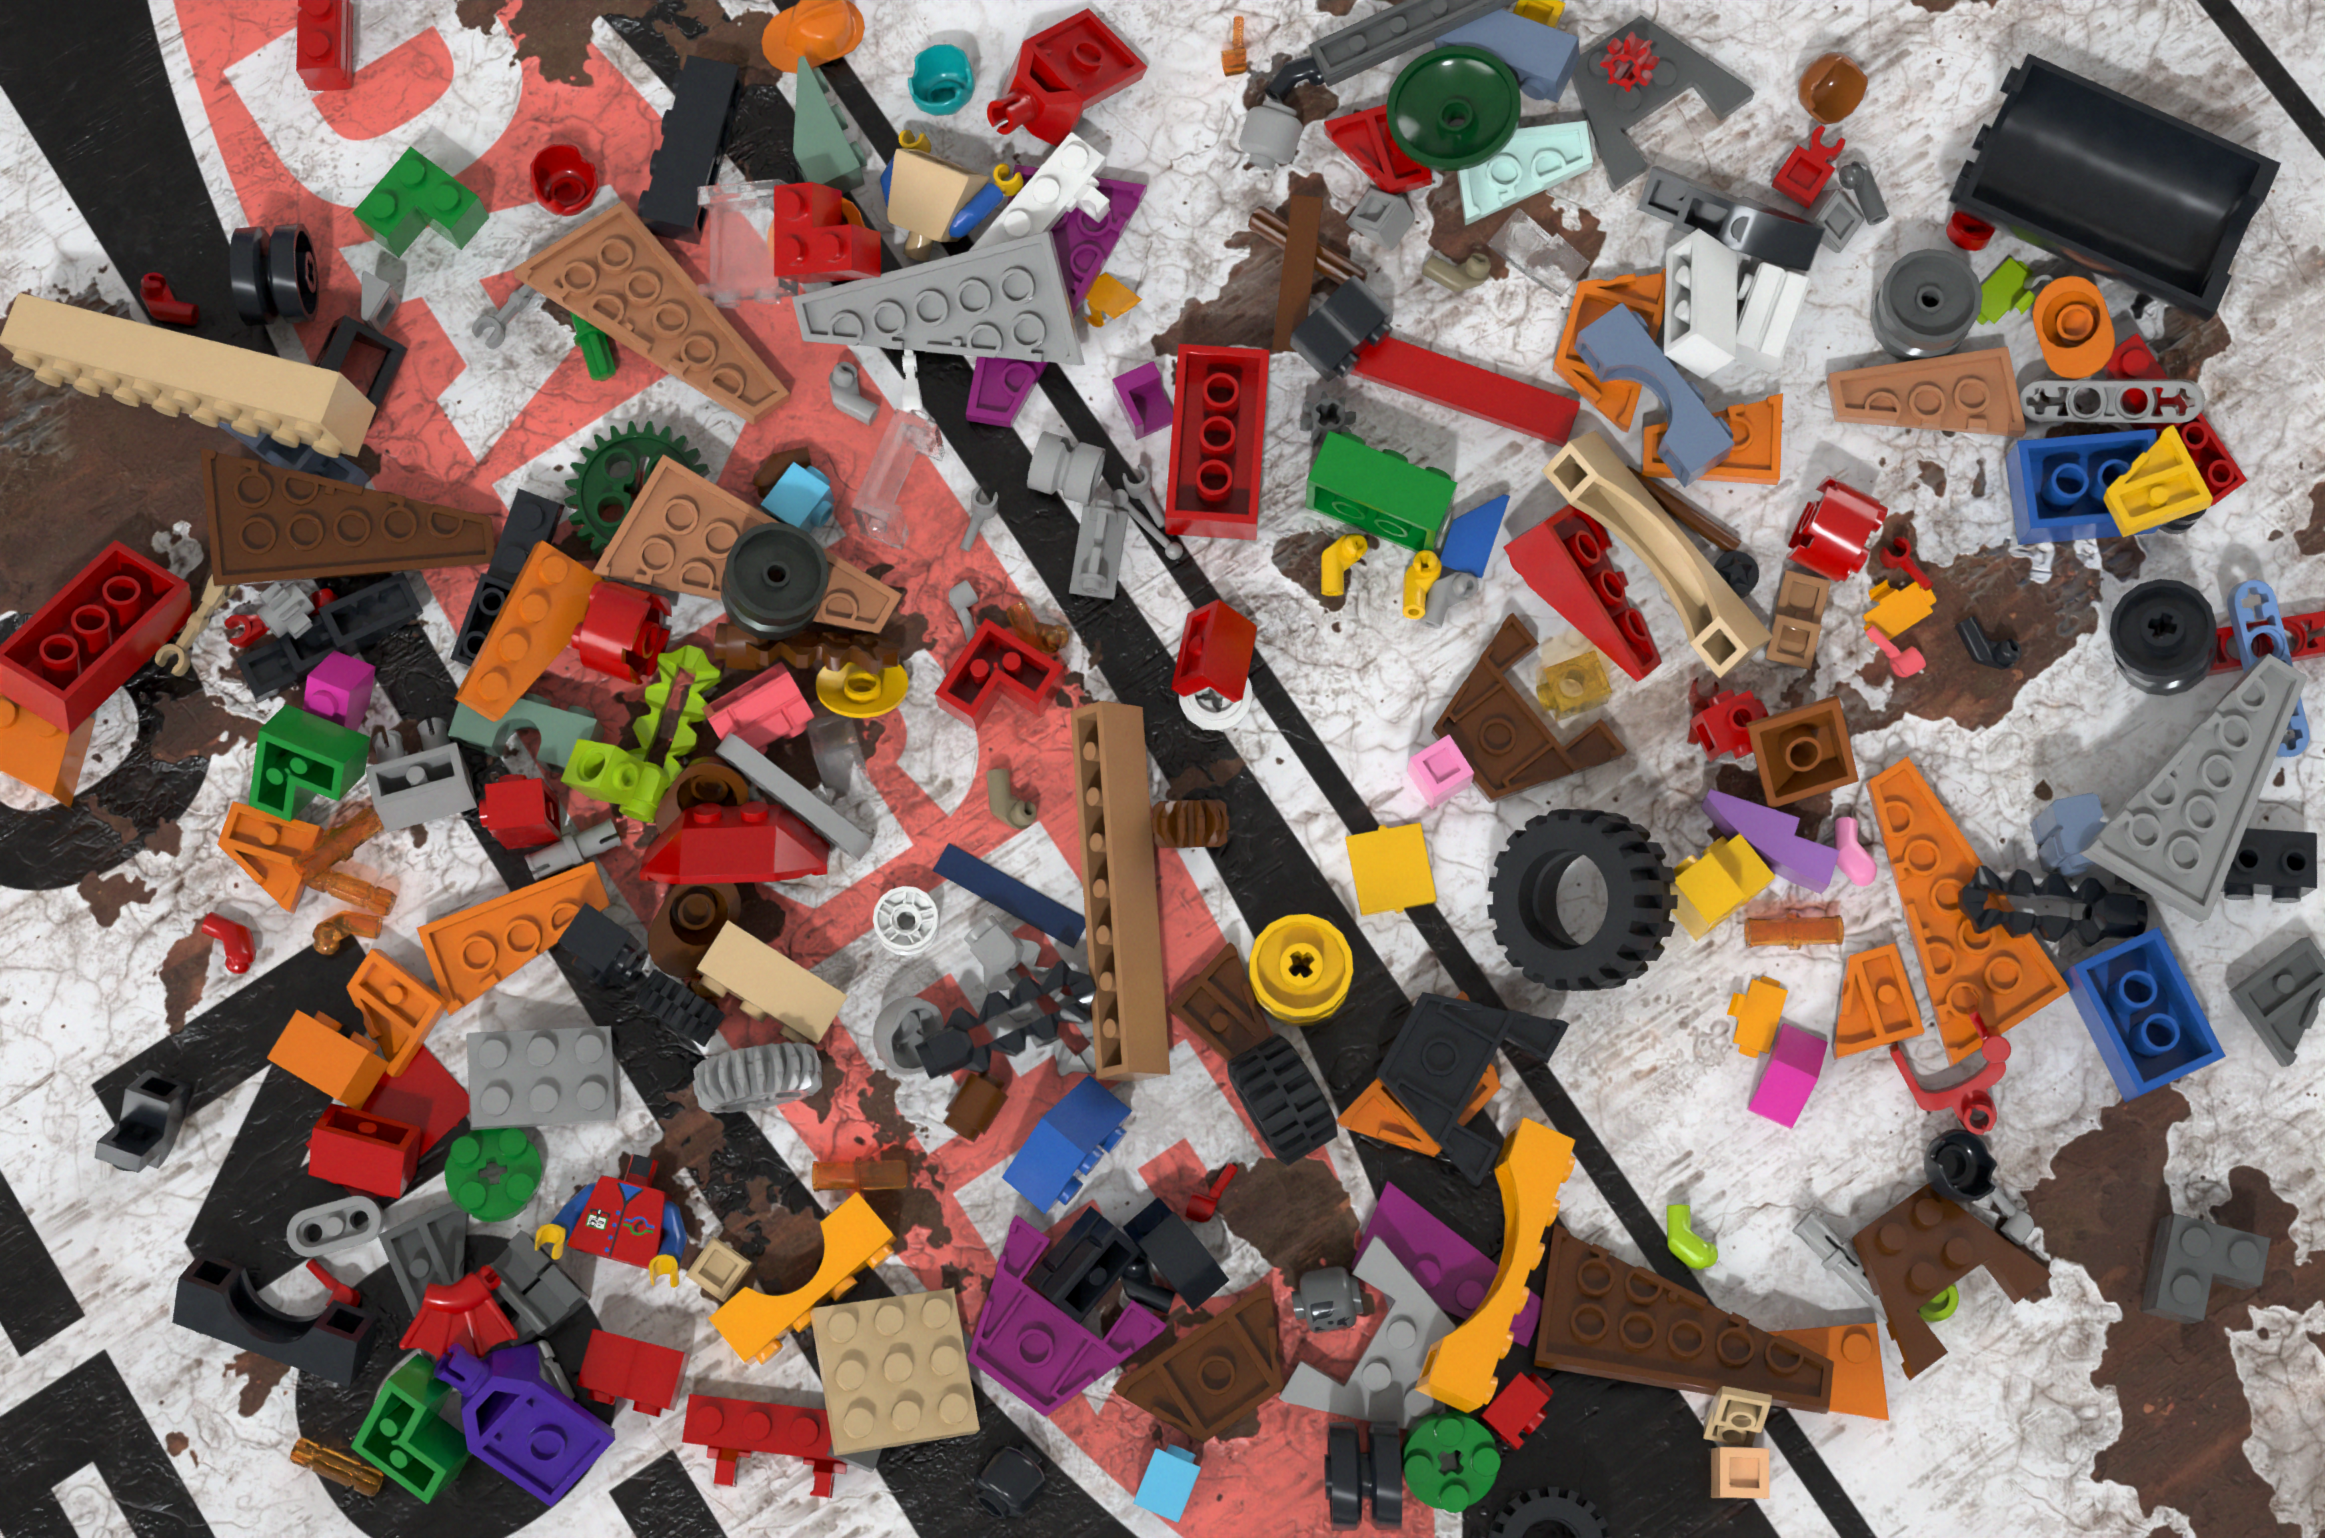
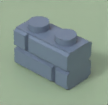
(2064, 831)

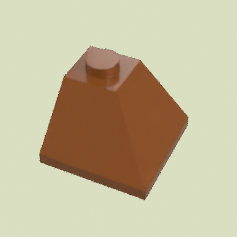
(1802, 752)

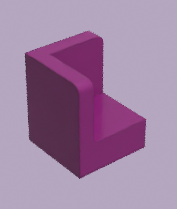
(1143, 400)

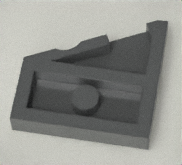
(2284, 998)

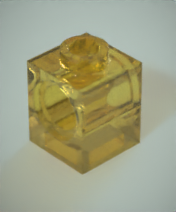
(1587, 672)

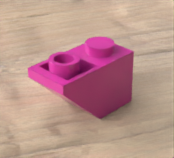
(340, 690)

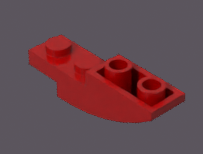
(2216, 466)

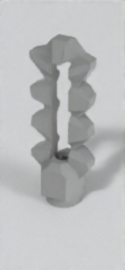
(999, 955)

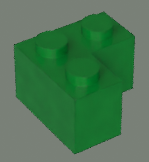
(417, 196)
(304, 757)
(408, 1435)

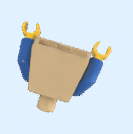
(937, 196)

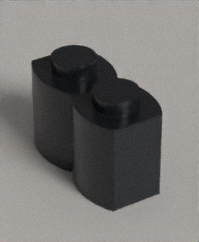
(1342, 329)

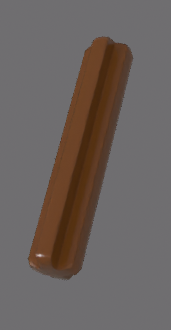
(1327, 259)

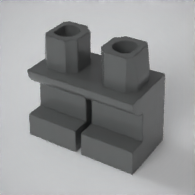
(535, 1289)

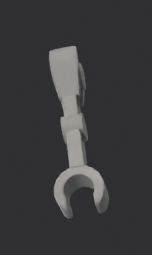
(516, 302)

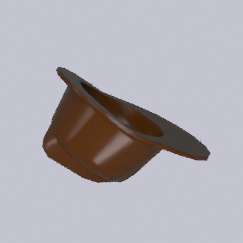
(700, 782)
(690, 924)

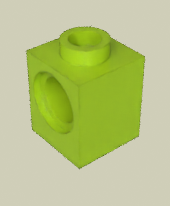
(603, 772)

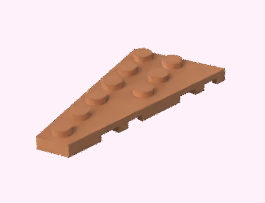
(639, 295)
(681, 541)

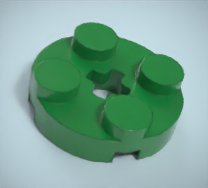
(476, 1195)
(1450, 1488)

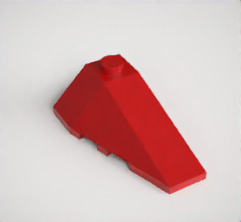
(1571, 570)

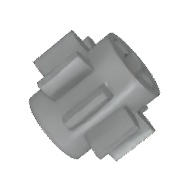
(285, 610)

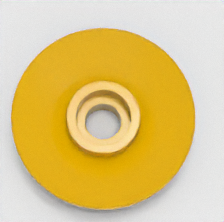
(861, 694)

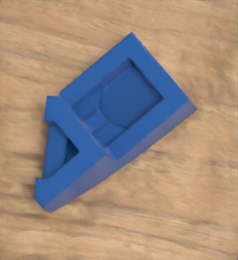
(1473, 537)

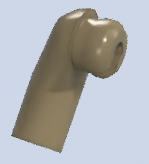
(1458, 277)
(1006, 805)

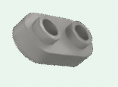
(337, 1226)

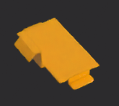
(1110, 297)
(1897, 608)
(1757, 1015)

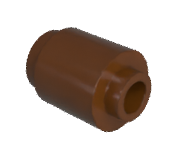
(975, 1105)

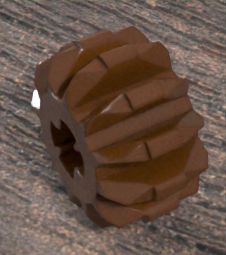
(1190, 823)

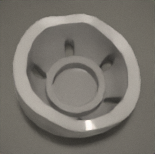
(899, 1026)

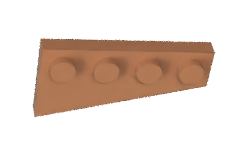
(1941, 393)

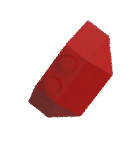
(735, 847)

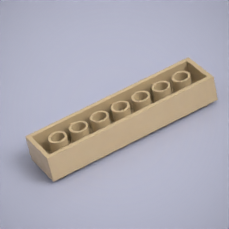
(188, 376)

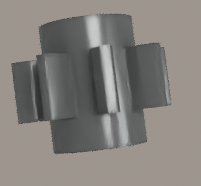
(1324, 410)

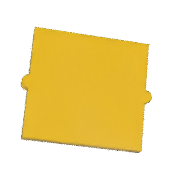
(1390, 869)

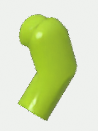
(1684, 1242)

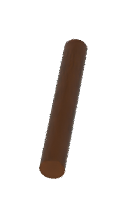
(1688, 515)

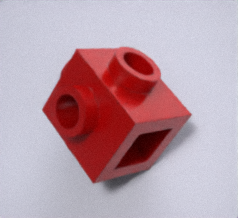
(1724, 727)

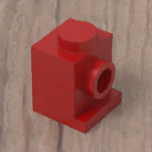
(1517, 1408)

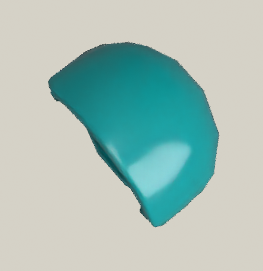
(942, 80)

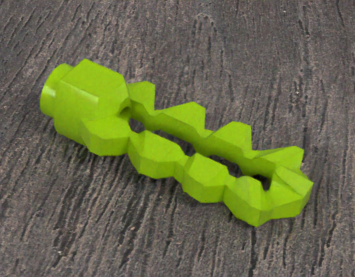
(654, 779)

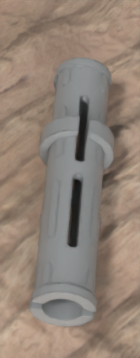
(1839, 1256)

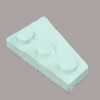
(1527, 165)

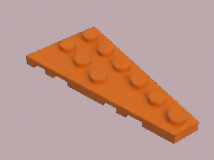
(1960, 968)

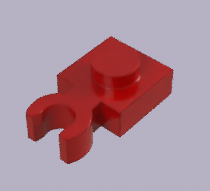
(1808, 171)

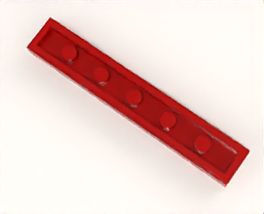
(1469, 390)

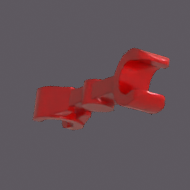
(256, 628)

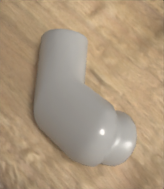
(846, 394)
(1445, 593)

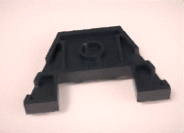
(1443, 1058)

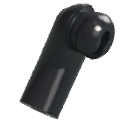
(1290, 75)
(1986, 651)

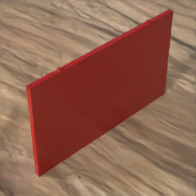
(421, 1097)

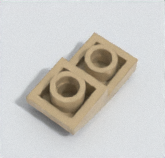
(1736, 1416)

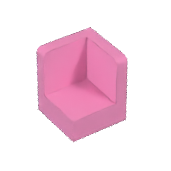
(1440, 771)

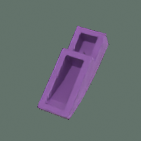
(1773, 839)

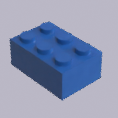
(2062, 484)
(2142, 1014)

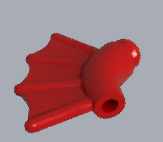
(460, 1315)

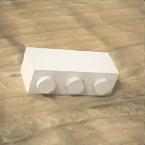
(1701, 304)

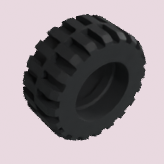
(1527, 904)

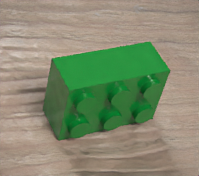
(1380, 492)

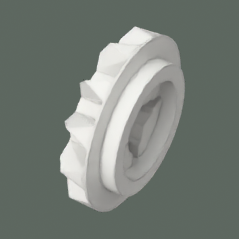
(1205, 715)

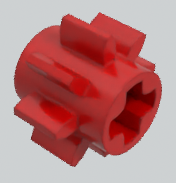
(1628, 74)

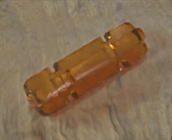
(355, 891)
(336, 1467)

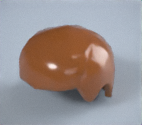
(1831, 87)

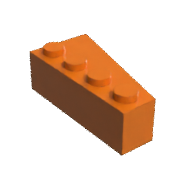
(40, 752)

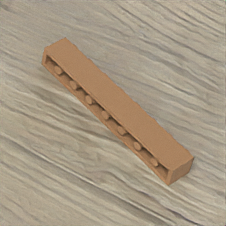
(1120, 892)

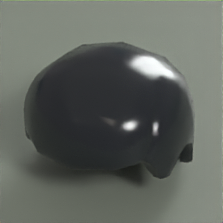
(1959, 1166)

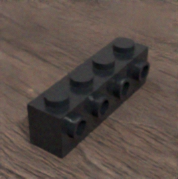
(2268, 864)

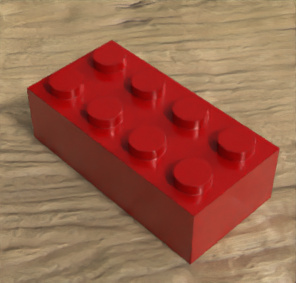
(1217, 442)
(92, 636)

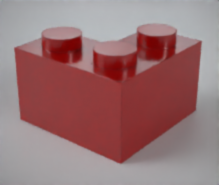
(814, 243)
(995, 666)

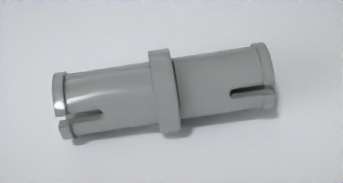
(573, 850)

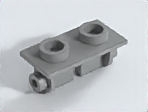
(1098, 551)

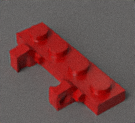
(741, 1426)

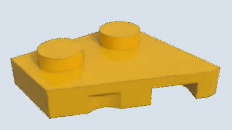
(2157, 487)

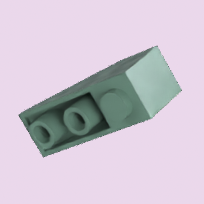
(819, 138)

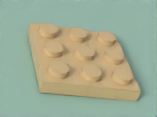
(894, 1371)

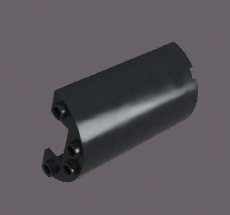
(2114, 186)

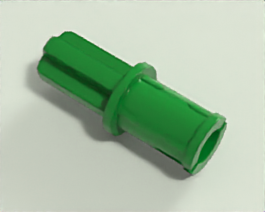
(594, 349)

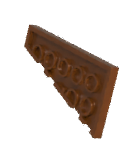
(305, 526)
(1650, 1331)

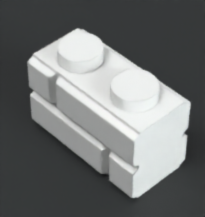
(1768, 315)

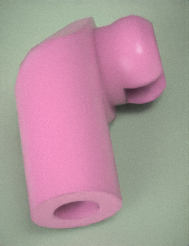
(1853, 858)

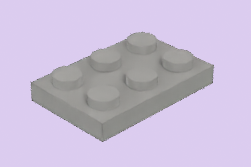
(540, 1077)

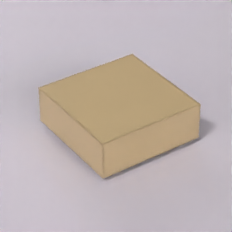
(719, 1269)

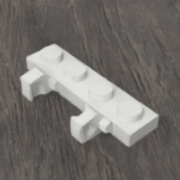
(1057, 187)

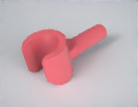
(1903, 663)

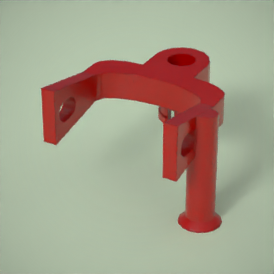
(1973, 1090)

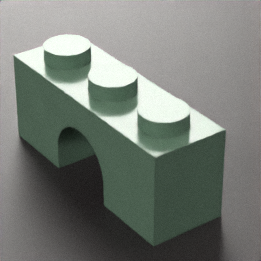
(557, 728)

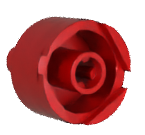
(1835, 529)
(622, 631)

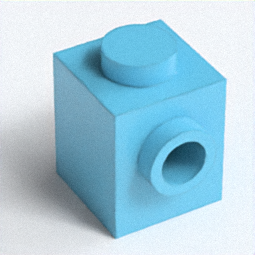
(800, 498)
(1168, 1482)

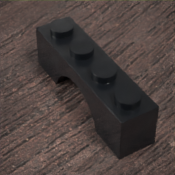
(221, 1303)

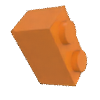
(329, 1060)

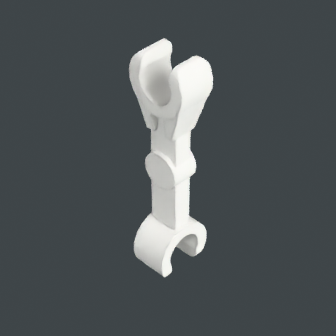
(911, 393)

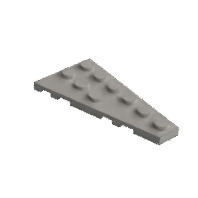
(974, 303)
(2194, 808)

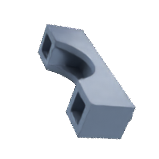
(1621, 349)

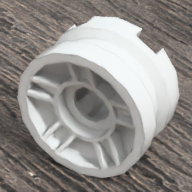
(915, 905)

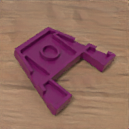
(1038, 1347)

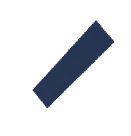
(1010, 895)

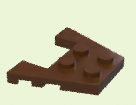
(1504, 736)
(1923, 1251)

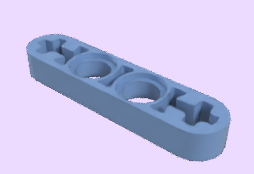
(2266, 609)

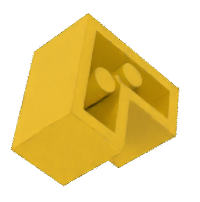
(1717, 884)

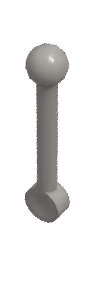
(1121, 500)

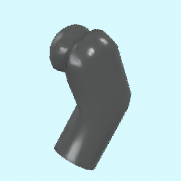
(1860, 179)

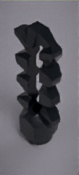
(2103, 916)
(953, 1047)

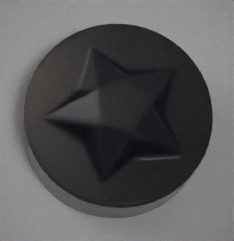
(1738, 571)

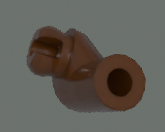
(775, 467)

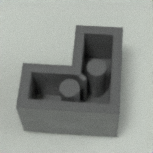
(2190, 1257)

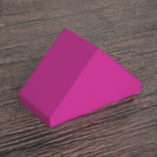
(1788, 1076)

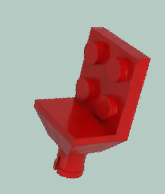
(1062, 76)

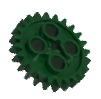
(598, 490)

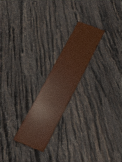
(1297, 268)

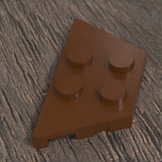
(1213, 1372)

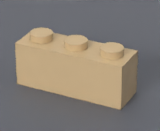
(769, 985)

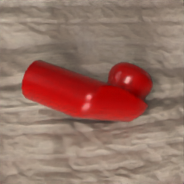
(236, 939)

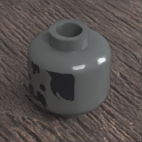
(1328, 1299)

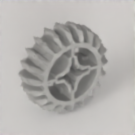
(757, 1077)

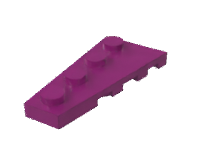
(1441, 1260)

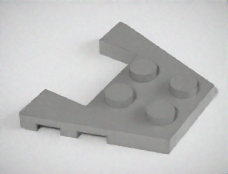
(1392, 1362)

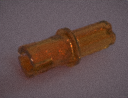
(859, 1175)

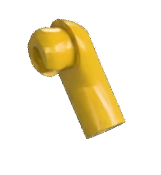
(1339, 558)
(1418, 582)

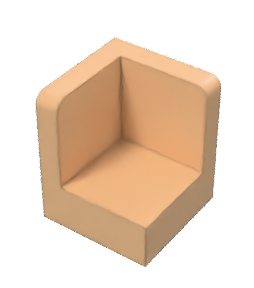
(1740, 1472)

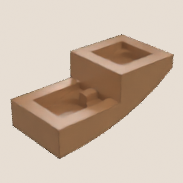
(1797, 619)

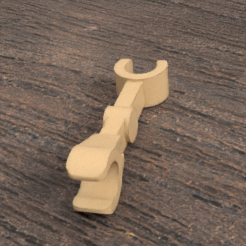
(197, 622)

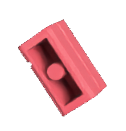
(761, 709)

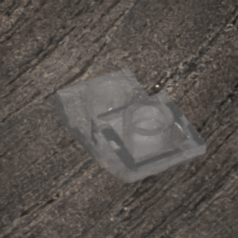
(1536, 254)

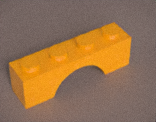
(758, 1321)

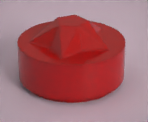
(1968, 233)

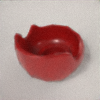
(563, 180)

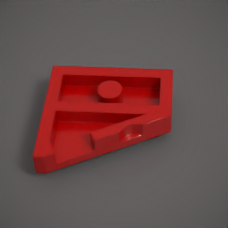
(1369, 144)

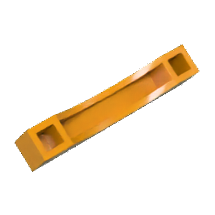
(1529, 1176)

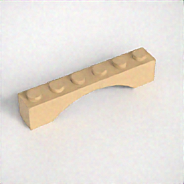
(1712, 613)

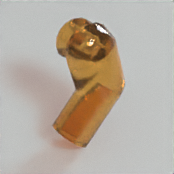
(1039, 635)
(340, 925)

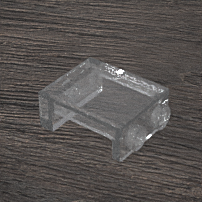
(742, 244)
(874, 503)

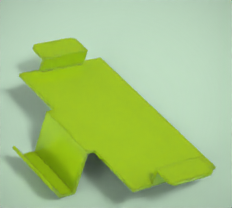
(2005, 292)

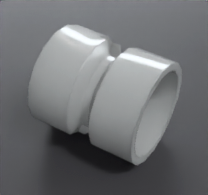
(1066, 468)

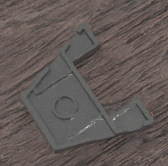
(1614, 110)

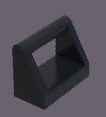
(338, 343)

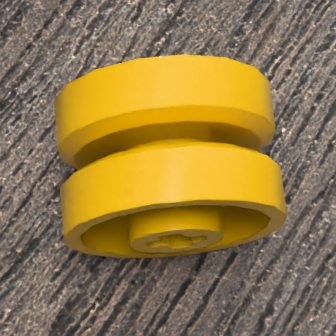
(1302, 942)

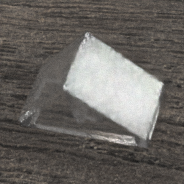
(840, 760)

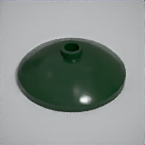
(1448, 87)

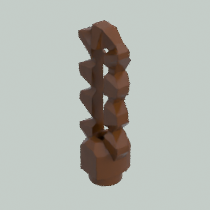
(801, 650)

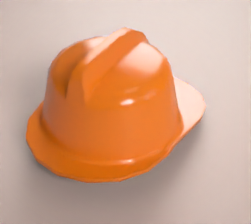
(813, 29)
(2073, 327)

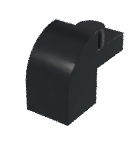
(148, 1123)
(1176, 1253)

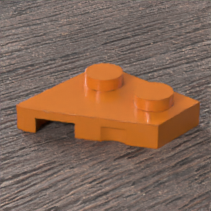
(265, 850)
(1875, 1003)
(395, 1008)

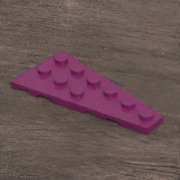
(1083, 248)

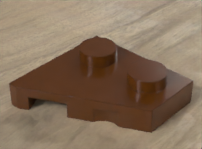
(1222, 1007)

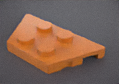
(1592, 300)
(1383, 1118)

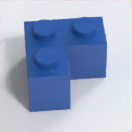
(1068, 1144)

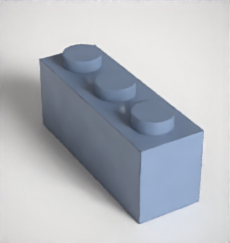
(1534, 52)

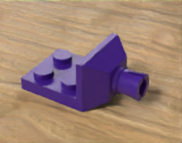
(522, 1420)

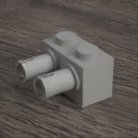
(421, 784)

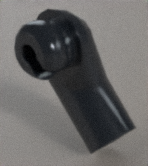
(1140, 1286)

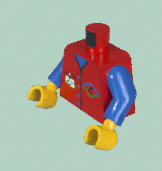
(622, 1223)

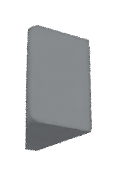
(1836, 215)
(1382, 218)
(377, 302)

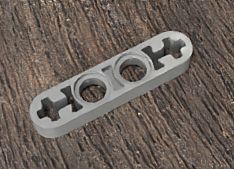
(2111, 396)
(794, 796)

